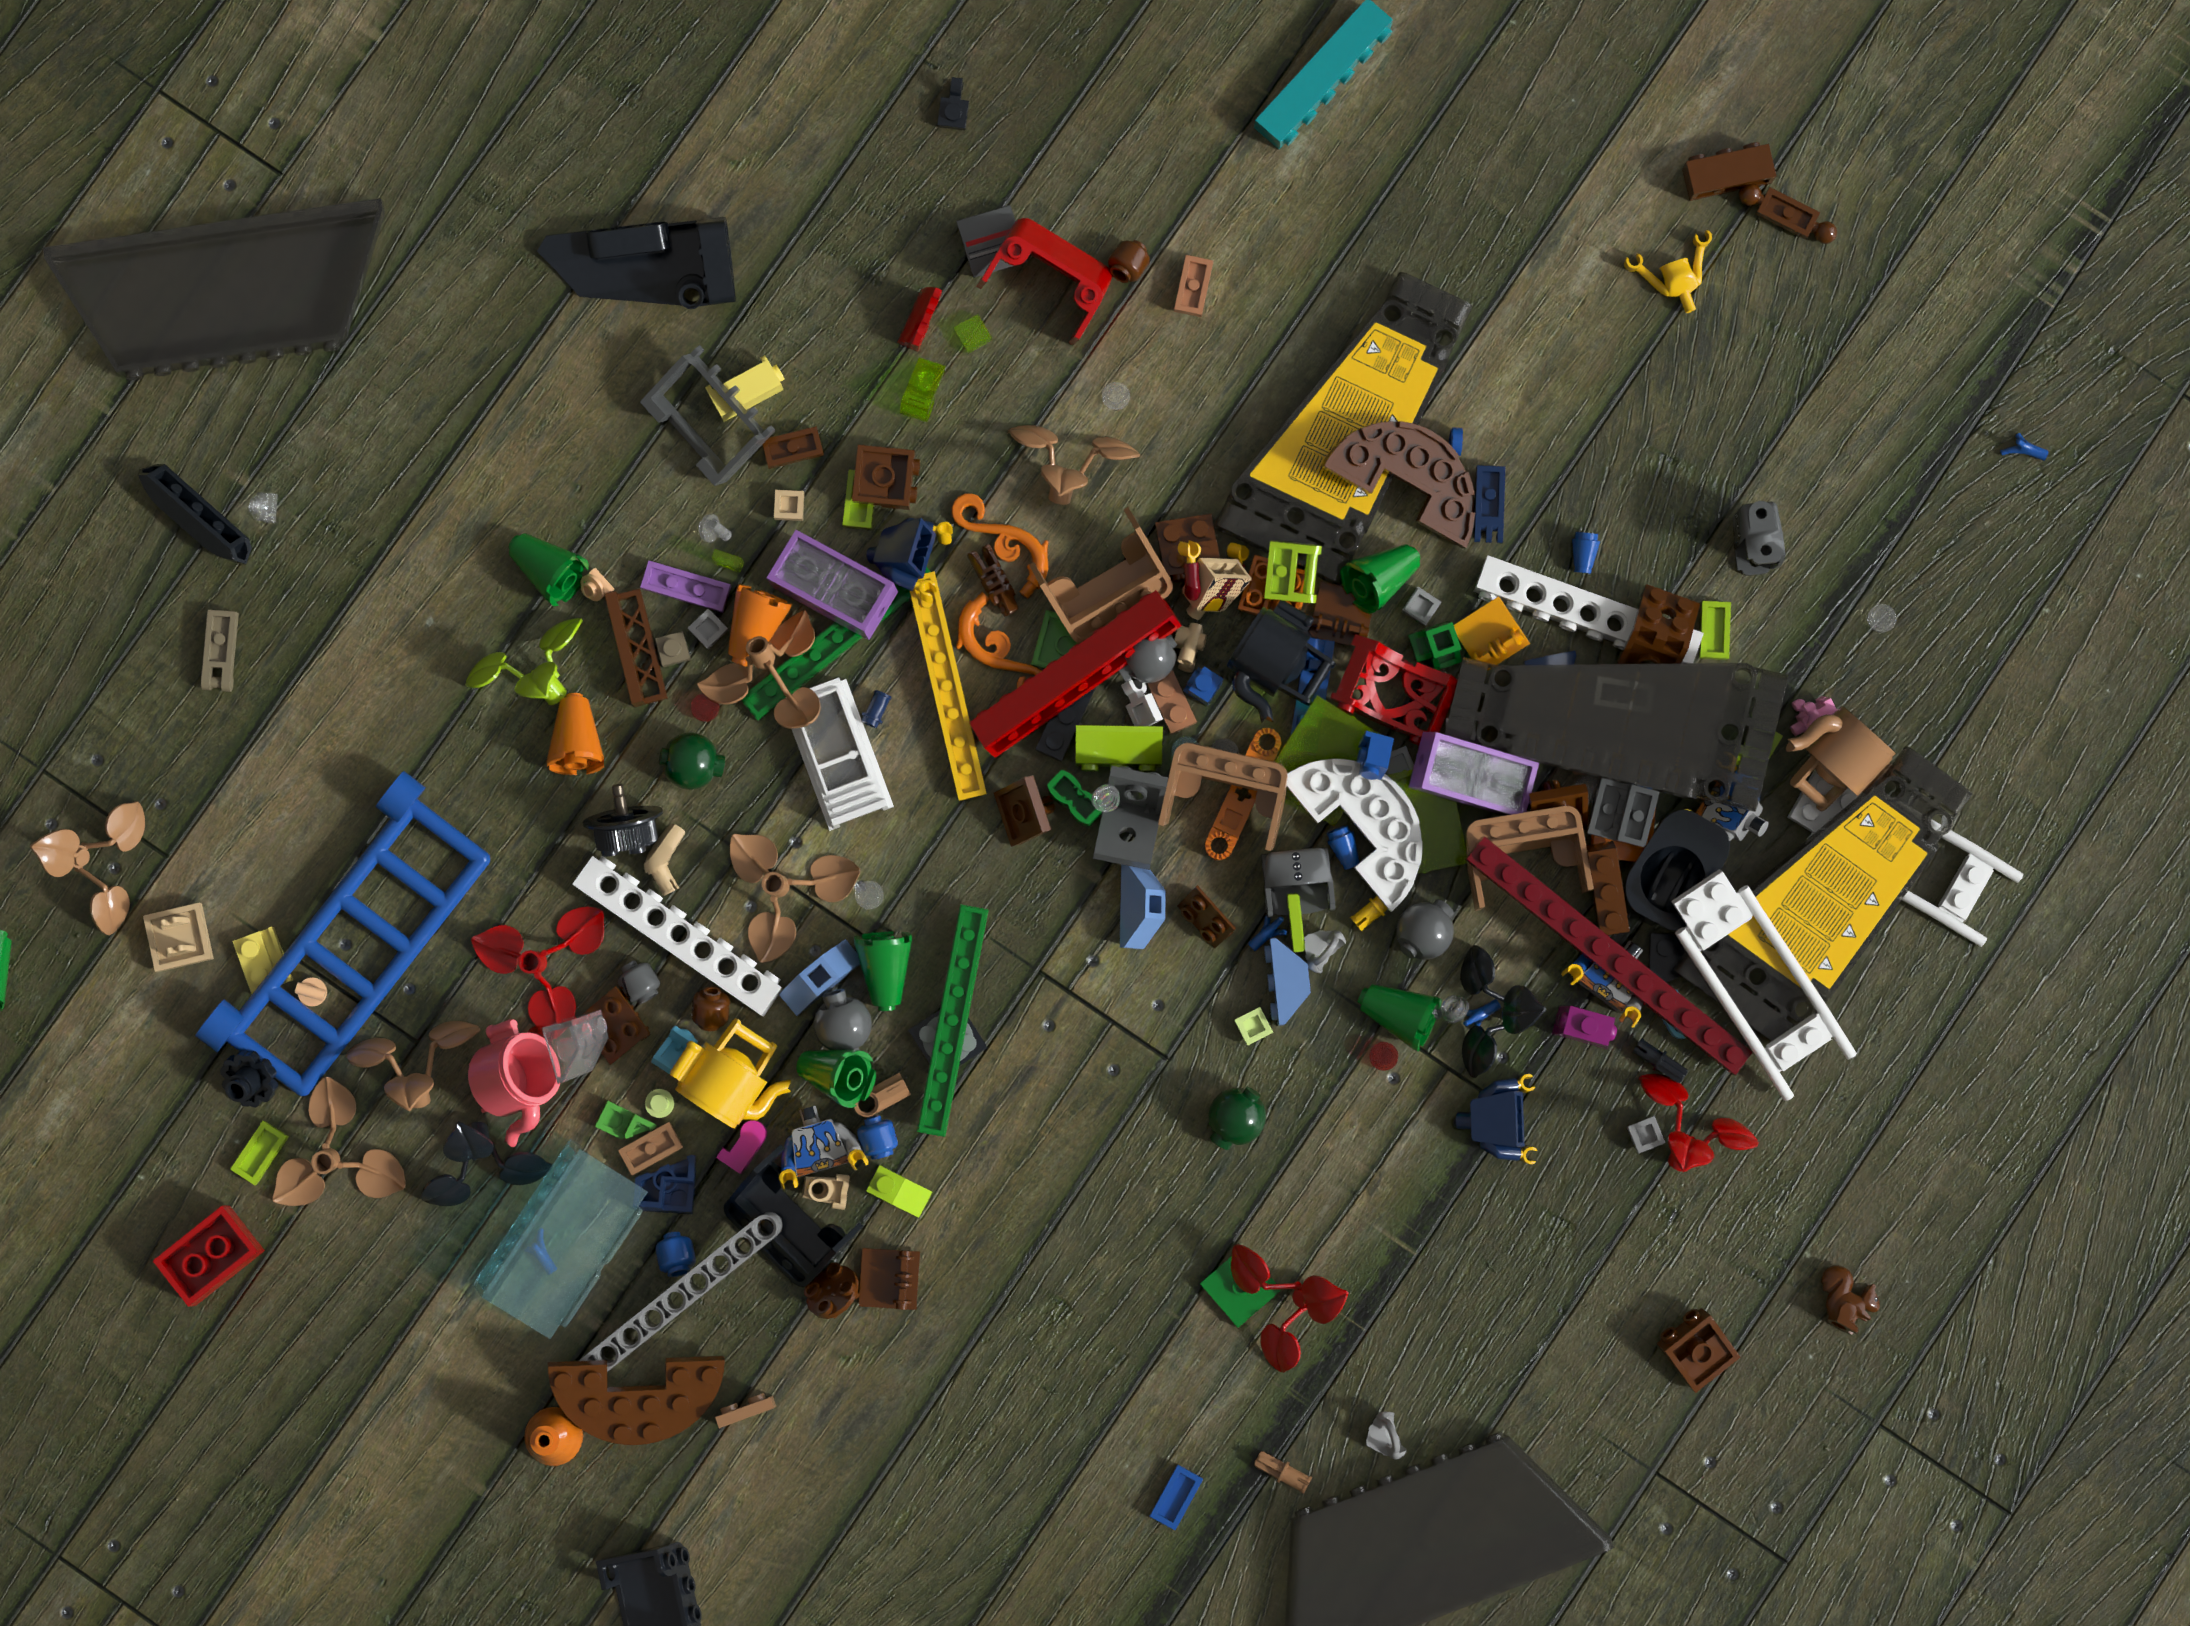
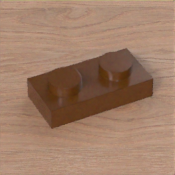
(792, 447)

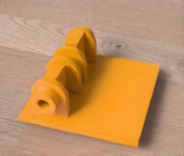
(1491, 633)

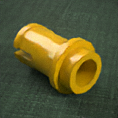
(1369, 913)

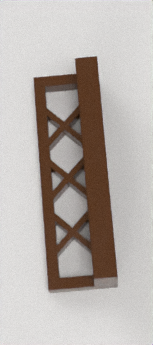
(625, 649)

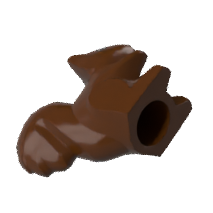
(1842, 1304)

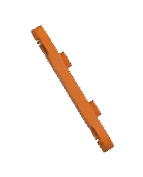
(1233, 812)

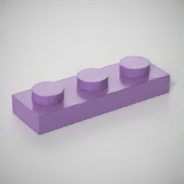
(685, 586)

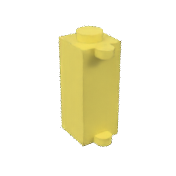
(754, 385)

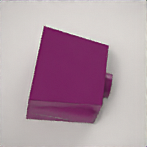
(1584, 1026)

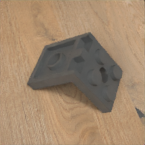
(1137, 814)

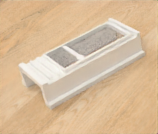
(841, 758)

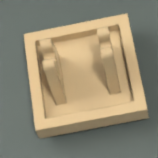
(178, 937)

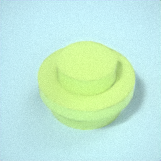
(659, 1103)

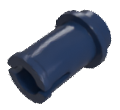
(876, 709)

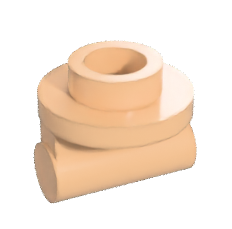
(595, 585)
(311, 991)

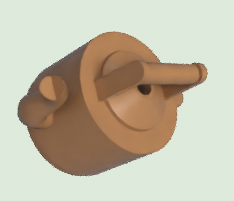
(1842, 754)

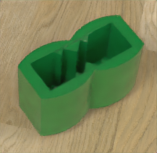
(1068, 793)

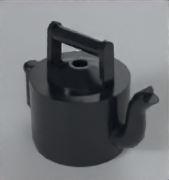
(1274, 656)

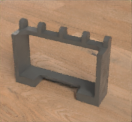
(663, 410)

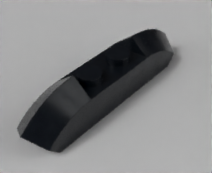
(194, 514)

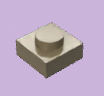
(673, 649)

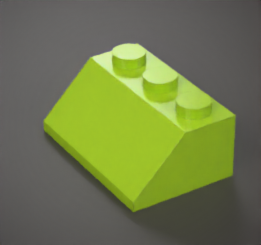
(1119, 747)

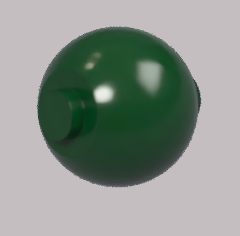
(691, 761)
(1236, 1117)

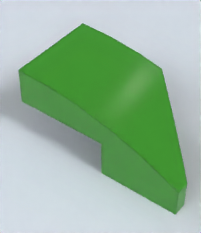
(621, 1121)

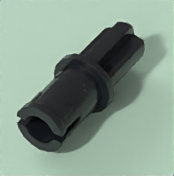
(1660, 1061)

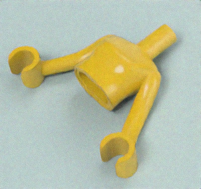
(1677, 275)

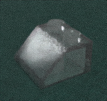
(575, 1044)

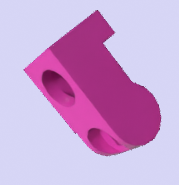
(751, 1139)

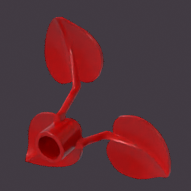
(501, 948)
(1685, 1149)
(1315, 1294)

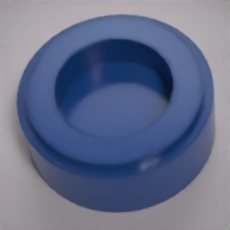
(1456, 439)

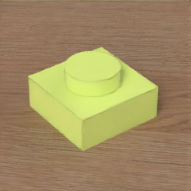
(1253, 1026)

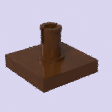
(1573, 796)
(1023, 810)

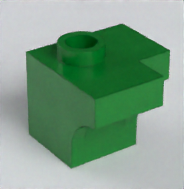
(1436, 643)

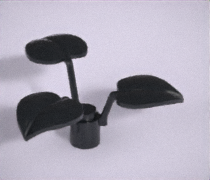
(1518, 1014)
(473, 1142)

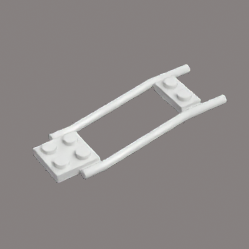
(1964, 887)
(1711, 913)

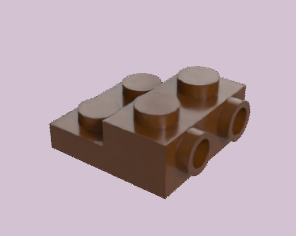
(885, 477)
(1172, 532)
(1698, 1349)

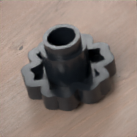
(249, 1078)

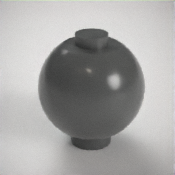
(1151, 660)
(1425, 930)
(842, 1022)

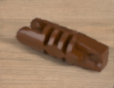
(994, 580)

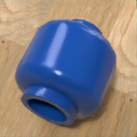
(877, 1137)
(675, 1254)

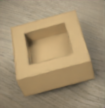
(789, 505)

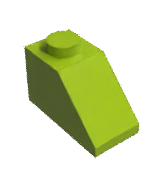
(899, 1191)

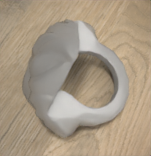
(1321, 946)
(1383, 1436)

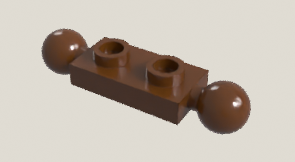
(1788, 213)

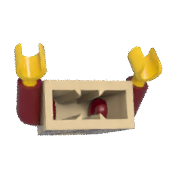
(1213, 582)

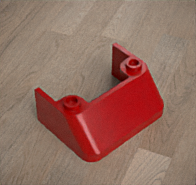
(1031, 238)

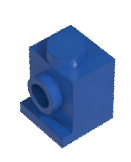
(1203, 685)
(1374, 755)

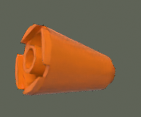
(753, 616)
(575, 738)
(563, 1435)

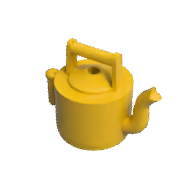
(725, 1079)

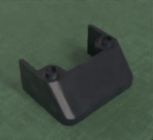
(801, 1246)

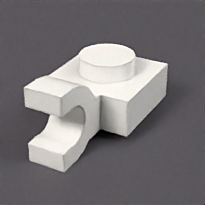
(1143, 707)

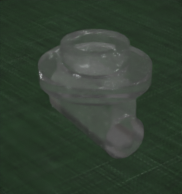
(264, 507)
(711, 528)

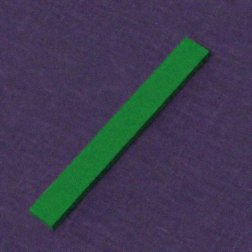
(802, 668)
(952, 1020)

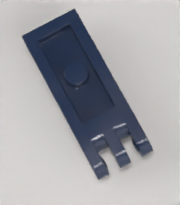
(1489, 502)

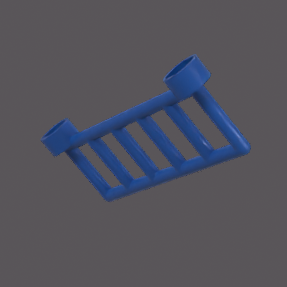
(401, 806)

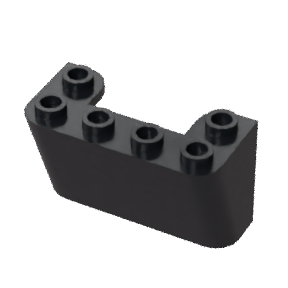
(653, 1586)

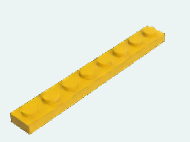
(948, 693)

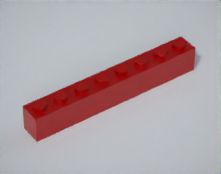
(1073, 674)

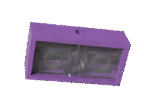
(832, 584)
(1473, 774)

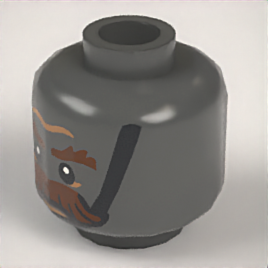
(638, 982)

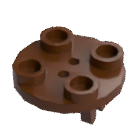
(832, 1291)

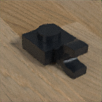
(953, 110)

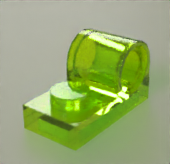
(922, 389)

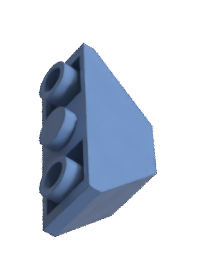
(1141, 907)
(820, 977)
(1288, 980)

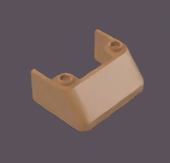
(1111, 592)
(1195, 761)
(1552, 827)

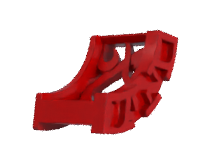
(1372, 655)

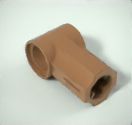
(886, 1094)

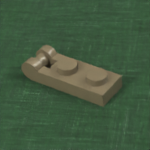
(219, 649)

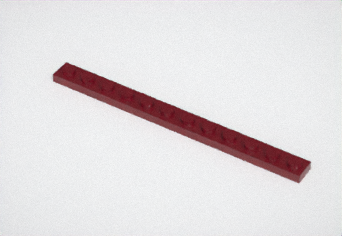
(1608, 955)

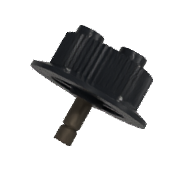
(624, 826)

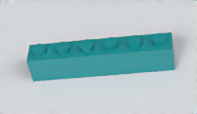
(1323, 73)

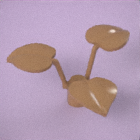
(1064, 480)
(729, 682)
(61, 852)
(752, 858)
(414, 1089)
(298, 1178)

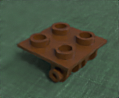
(1337, 616)
(1206, 917)
(623, 1024)
(889, 1278)

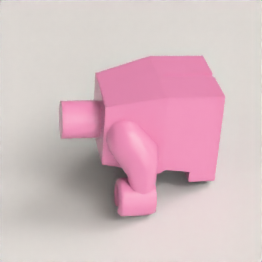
(1810, 712)

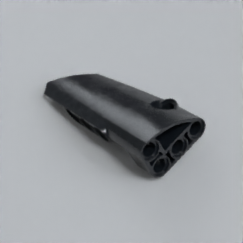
(647, 262)

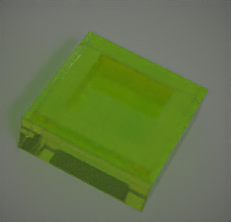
(973, 333)
(727, 560)

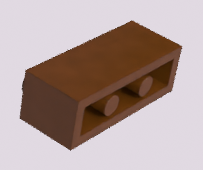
(1728, 171)
(1608, 888)

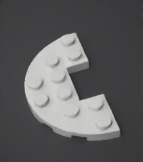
(1378, 811)

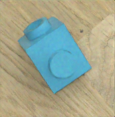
(672, 1048)

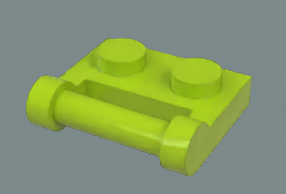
(1283, 568)

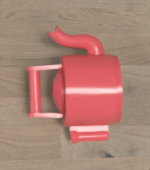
(512, 1077)

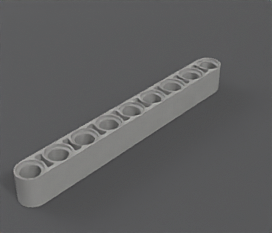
(688, 1290)

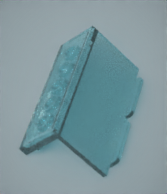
(561, 1241)

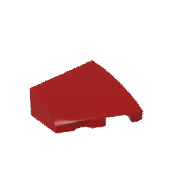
(919, 318)

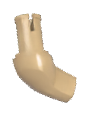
(660, 854)

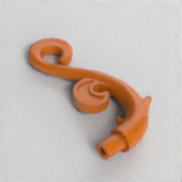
(1006, 533)
(966, 637)

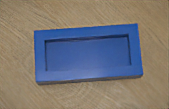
(1176, 1497)

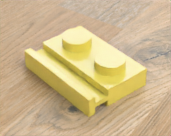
(258, 956)

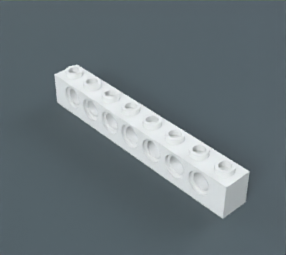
(1550, 589)
(591, 881)

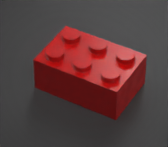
(208, 1255)

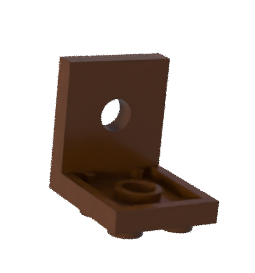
(1656, 636)

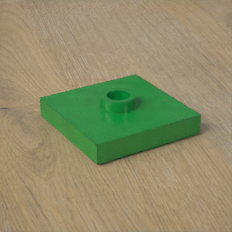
(1231, 1299)

